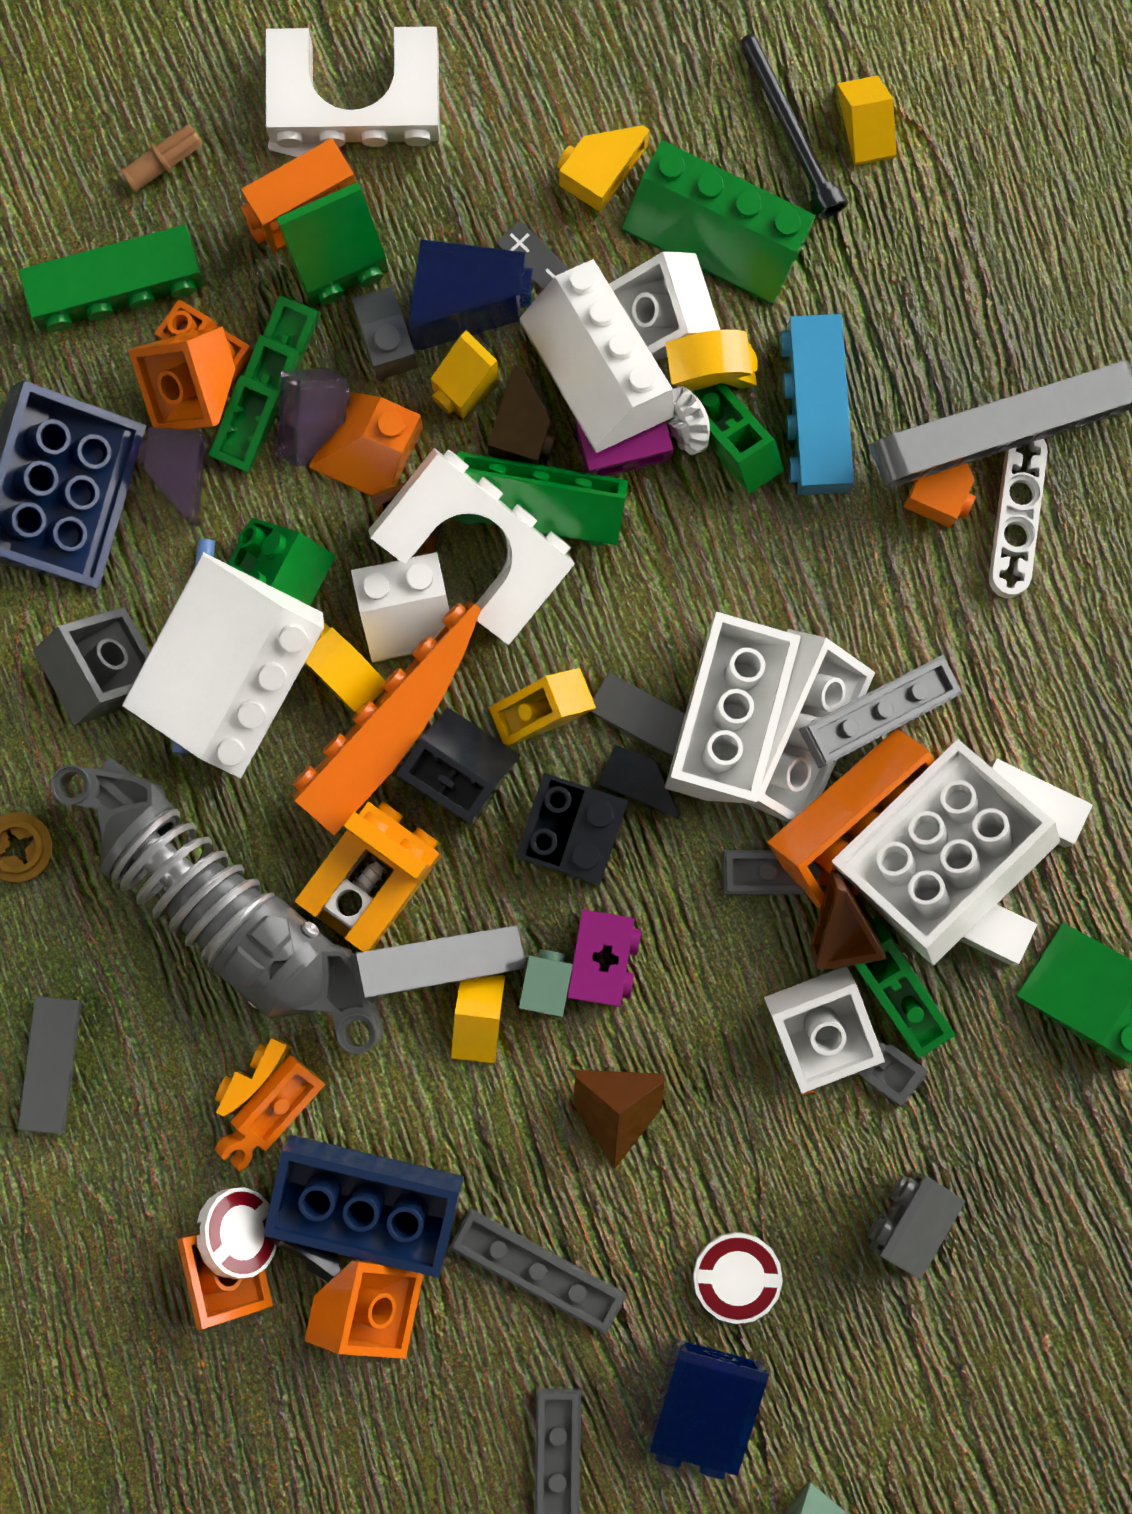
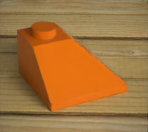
(185, 378)
(370, 444)
(365, 1311)

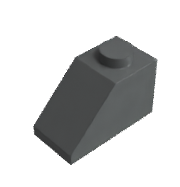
(385, 333)

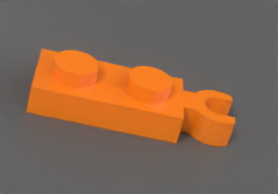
(270, 1111)

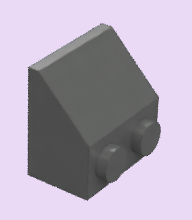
(93, 663)

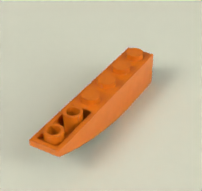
(387, 728)

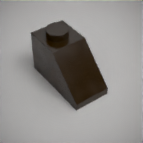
(521, 424)

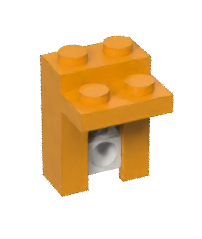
(379, 833)

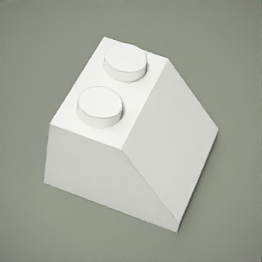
(666, 300)
(400, 604)
(824, 1029)

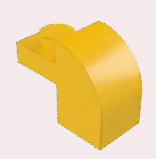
(712, 359)
(344, 670)

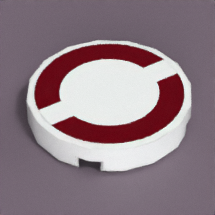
(233, 1233)
(737, 1277)

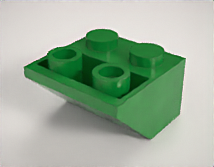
(282, 559)

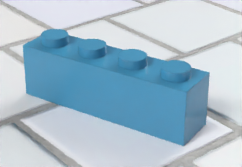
(818, 404)

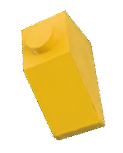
(601, 164)
(464, 377)
(542, 706)

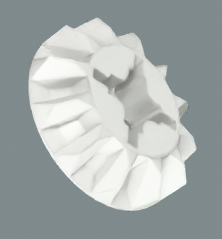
(690, 422)

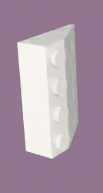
(224, 664)
(947, 851)

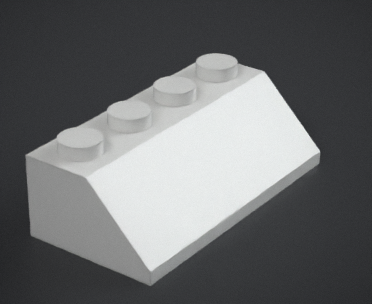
(597, 357)
(819, 683)
(733, 711)

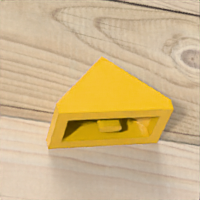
(868, 119)
(478, 1019)

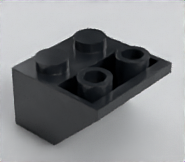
(458, 766)
(571, 829)

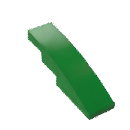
(257, 392)

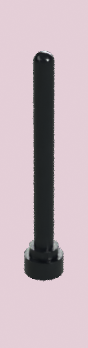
(827, 197)

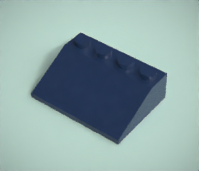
(62, 482)

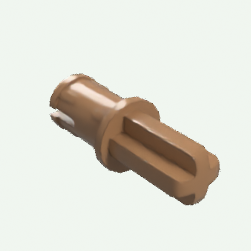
(161, 157)

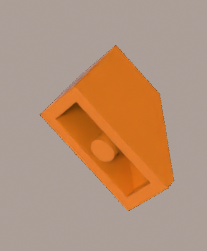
(943, 495)

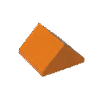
(216, 1297)

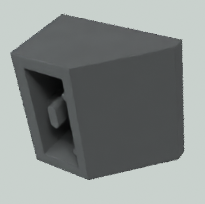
(914, 1223)

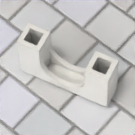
(402, 115)
(444, 490)
(1001, 930)

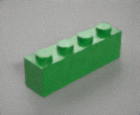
(112, 278)
(559, 499)

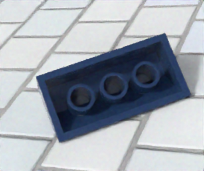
(363, 1206)

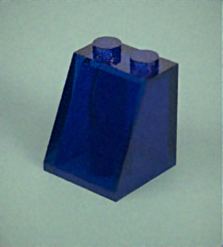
(466, 290)
(706, 1409)

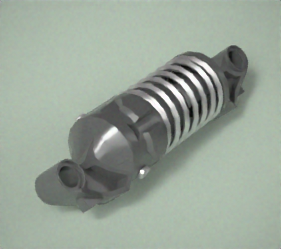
(244, 935)

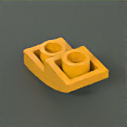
(239, 1089)

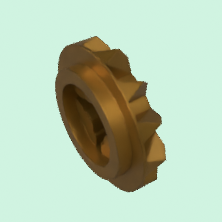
(38, 852)

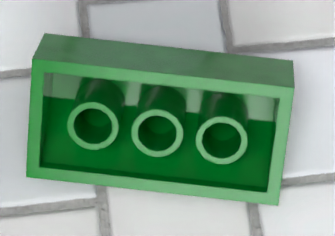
(728, 222)

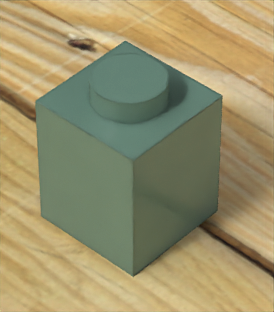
(546, 983)

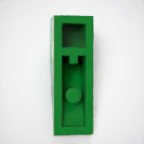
(739, 438)
(905, 996)

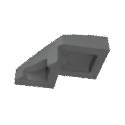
(896, 1076)

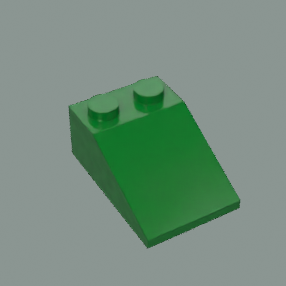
(333, 245)
(1084, 991)

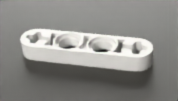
(1023, 515)

